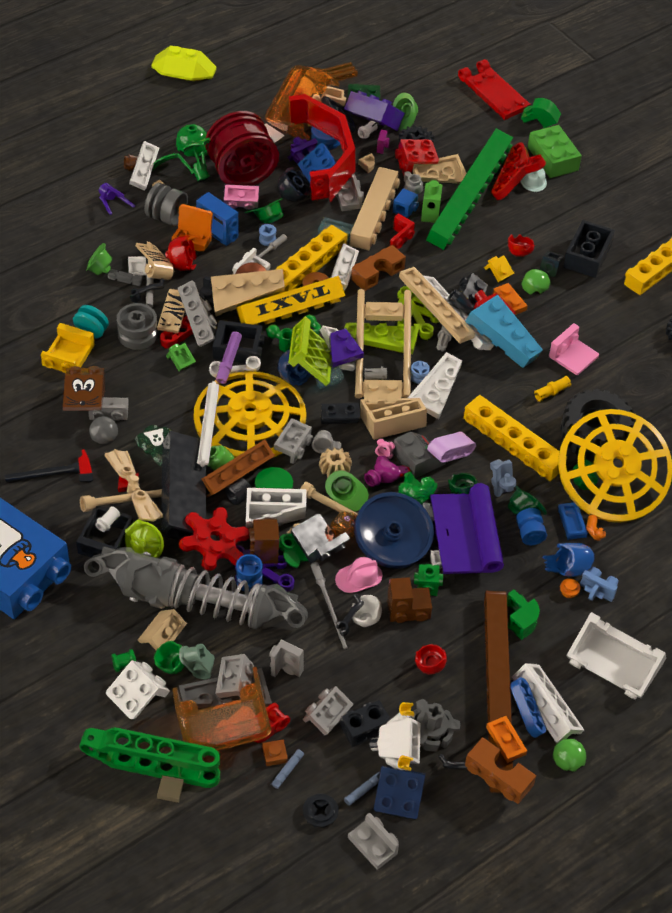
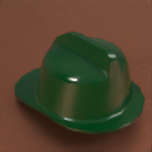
(522, 500)

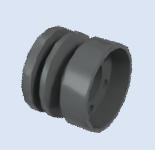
(164, 203)

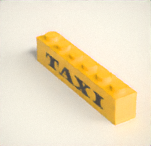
(291, 301)

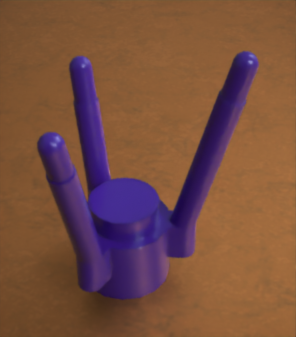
(108, 193)

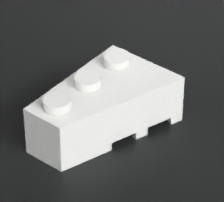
(278, 504)

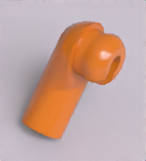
(591, 527)

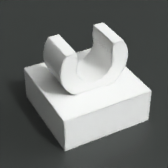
(137, 265)

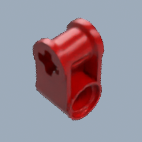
(277, 720)

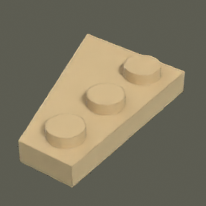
(446, 171)

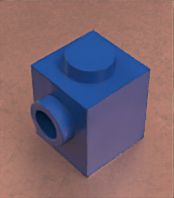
(405, 203)

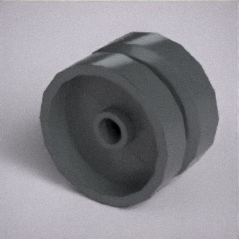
(137, 326)

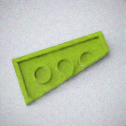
(385, 336)

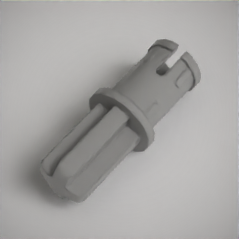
(444, 337)

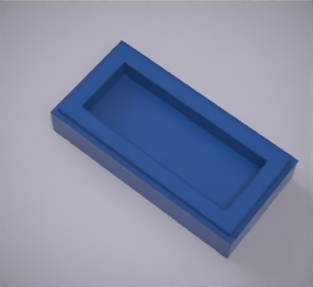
(572, 521)

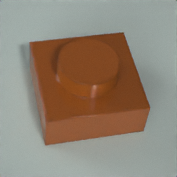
(274, 752)

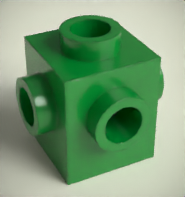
(428, 577)

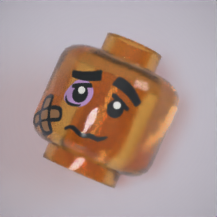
(343, 523)

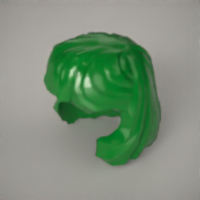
(416, 489)

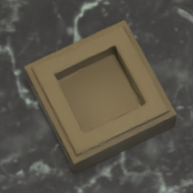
(170, 789)

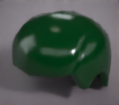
(461, 483)

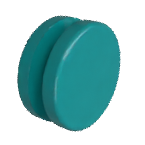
(91, 320)

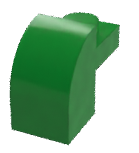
(543, 110)
(525, 614)

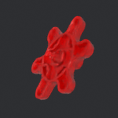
(209, 548)

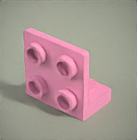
(571, 352)

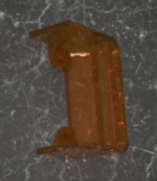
(298, 81)
(226, 723)

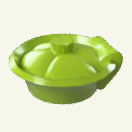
(144, 538)

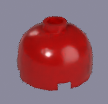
(181, 253)

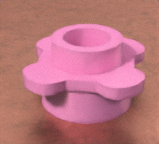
(380, 451)

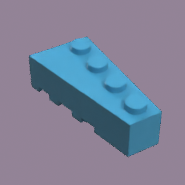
(505, 330)

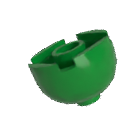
(190, 134)

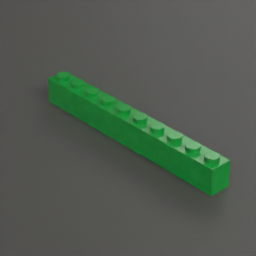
(469, 190)

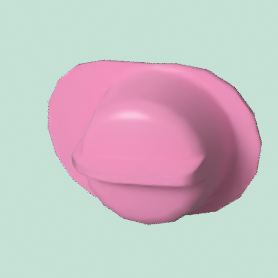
(359, 575)

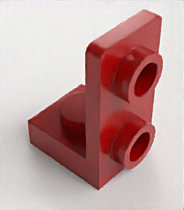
(405, 231)

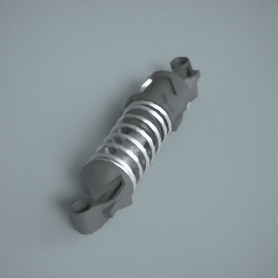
(170, 585)

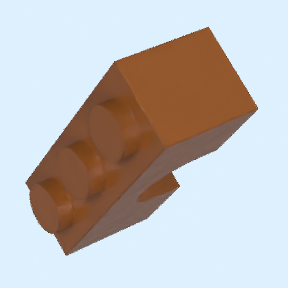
(367, 272)
(512, 783)

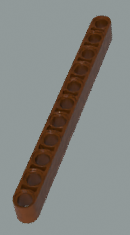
(497, 665)

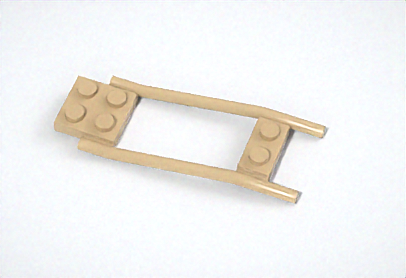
(384, 311)

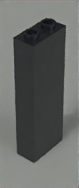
(181, 484)

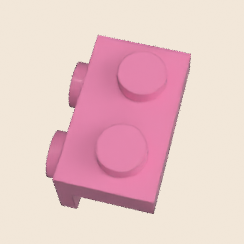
(241, 196)

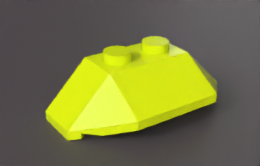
(183, 64)

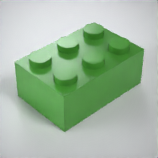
(556, 150)

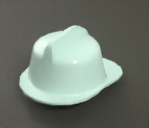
(535, 181)

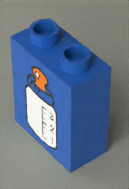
(28, 561)

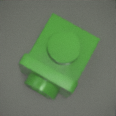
(181, 356)

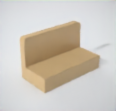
(163, 628)

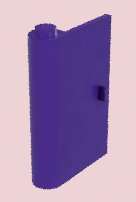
(471, 529)

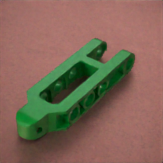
(184, 756)

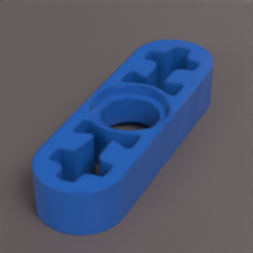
(528, 707)

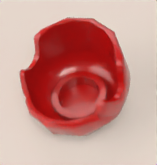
(520, 245)
(431, 659)

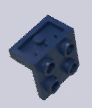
(399, 792)

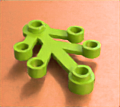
(425, 329)

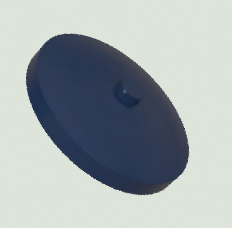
(393, 530)

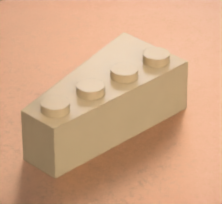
(244, 288)

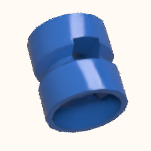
(531, 526)
(249, 568)

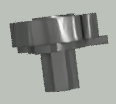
(434, 724)

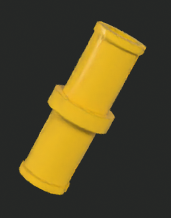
(552, 388)

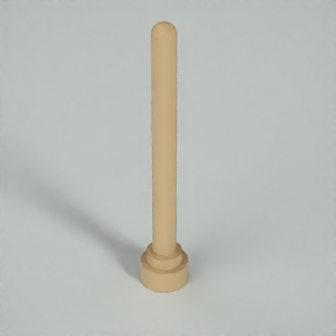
(312, 493)
(89, 503)

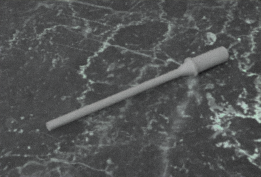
(273, 245)
(320, 580)

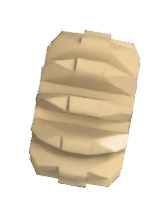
(334, 461)

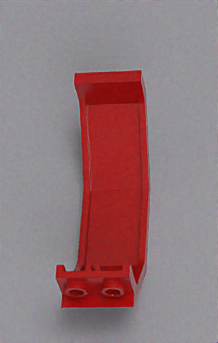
(308, 110)

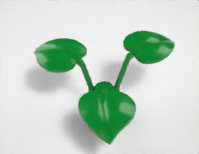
(200, 169)

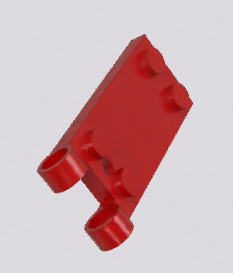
(494, 90)

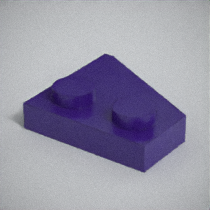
(343, 348)

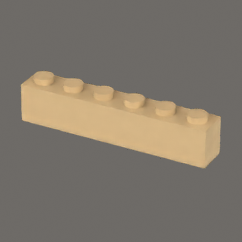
(374, 209)

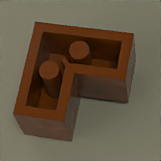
(265, 540)
(407, 603)

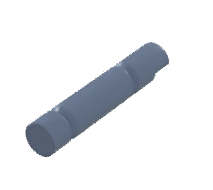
(287, 768)
(360, 791)

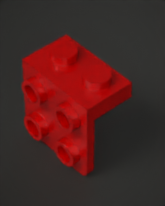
(415, 152)

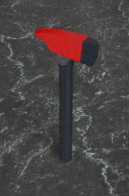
(82, 466)

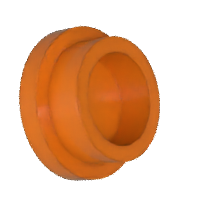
(570, 588)

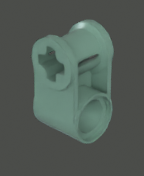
(197, 660)

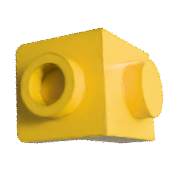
(500, 268)

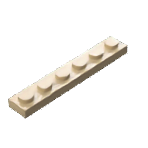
(437, 305)

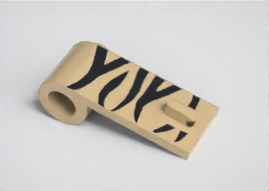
(158, 265)
(172, 313)

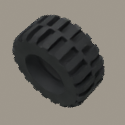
(590, 402)

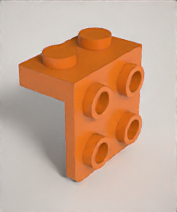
(196, 224)

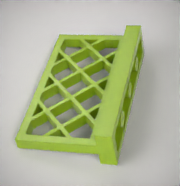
(310, 351)

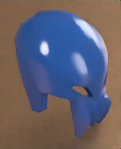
(572, 560)

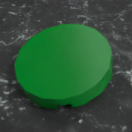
(274, 478)

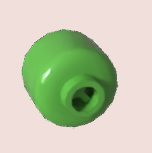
(219, 456)

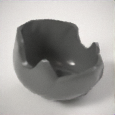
(103, 430)

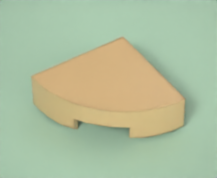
(367, 162)

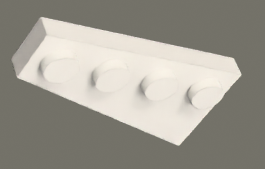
(438, 384)

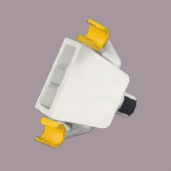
(399, 740)

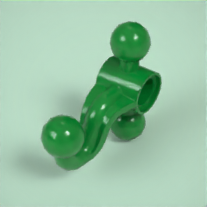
(285, 335)

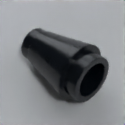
(460, 301)

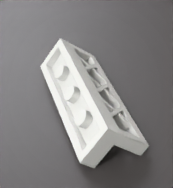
(553, 709)

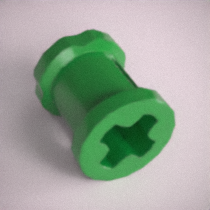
(122, 660)

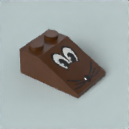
(83, 389)

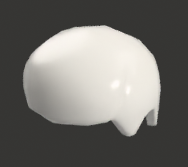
(369, 613)

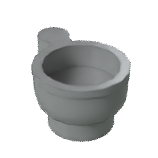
(413, 182)
(324, 441)

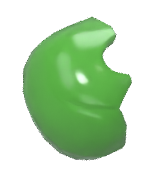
(535, 281)
(569, 755)

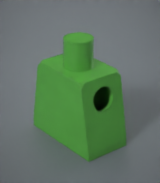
(432, 194)

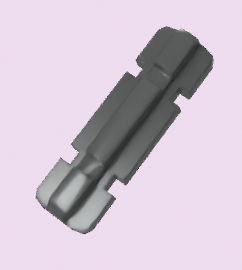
(125, 277)

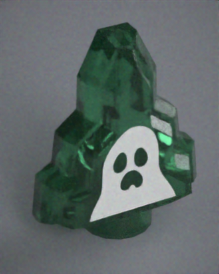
(152, 441)

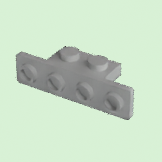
(198, 314)

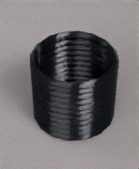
(237, 491)

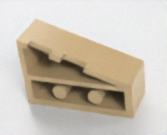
(393, 417)

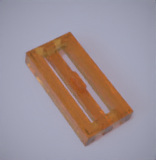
(342, 71)

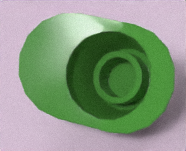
(407, 105)
(100, 261)
(346, 490)

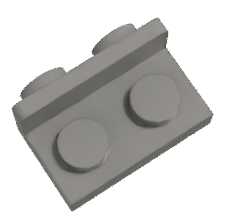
(350, 195)
(113, 408)
(294, 439)
(288, 658)
(233, 675)
(328, 709)
(374, 841)

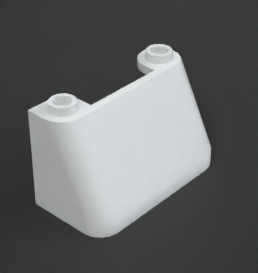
(615, 656)

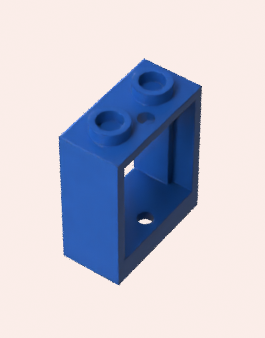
(229, 230)

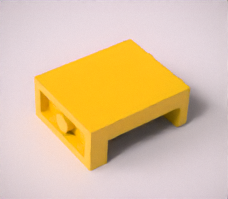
(68, 348)

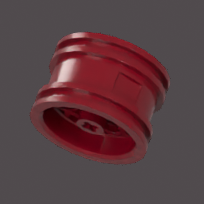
(242, 149)

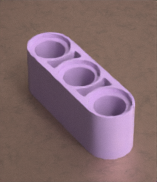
(451, 447)

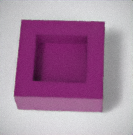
(382, 142)

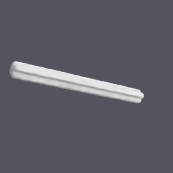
(208, 424)

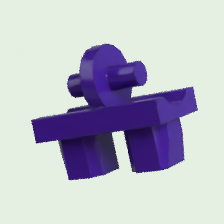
(301, 148)

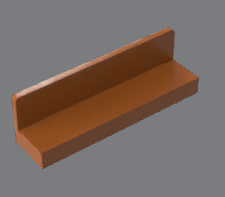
(237, 467)

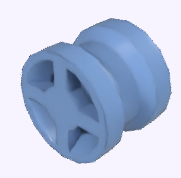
(267, 234)
(419, 371)

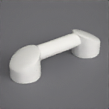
(252, 364)

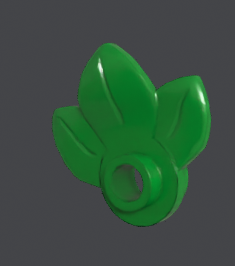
(293, 553)

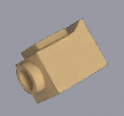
(335, 94)

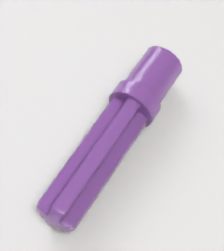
(226, 365)

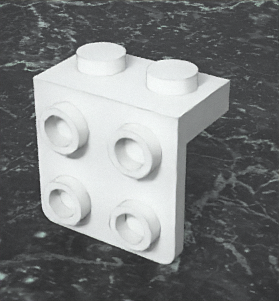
(136, 688)

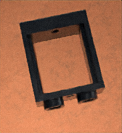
(247, 331)
(90, 547)

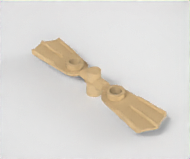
(143, 504)

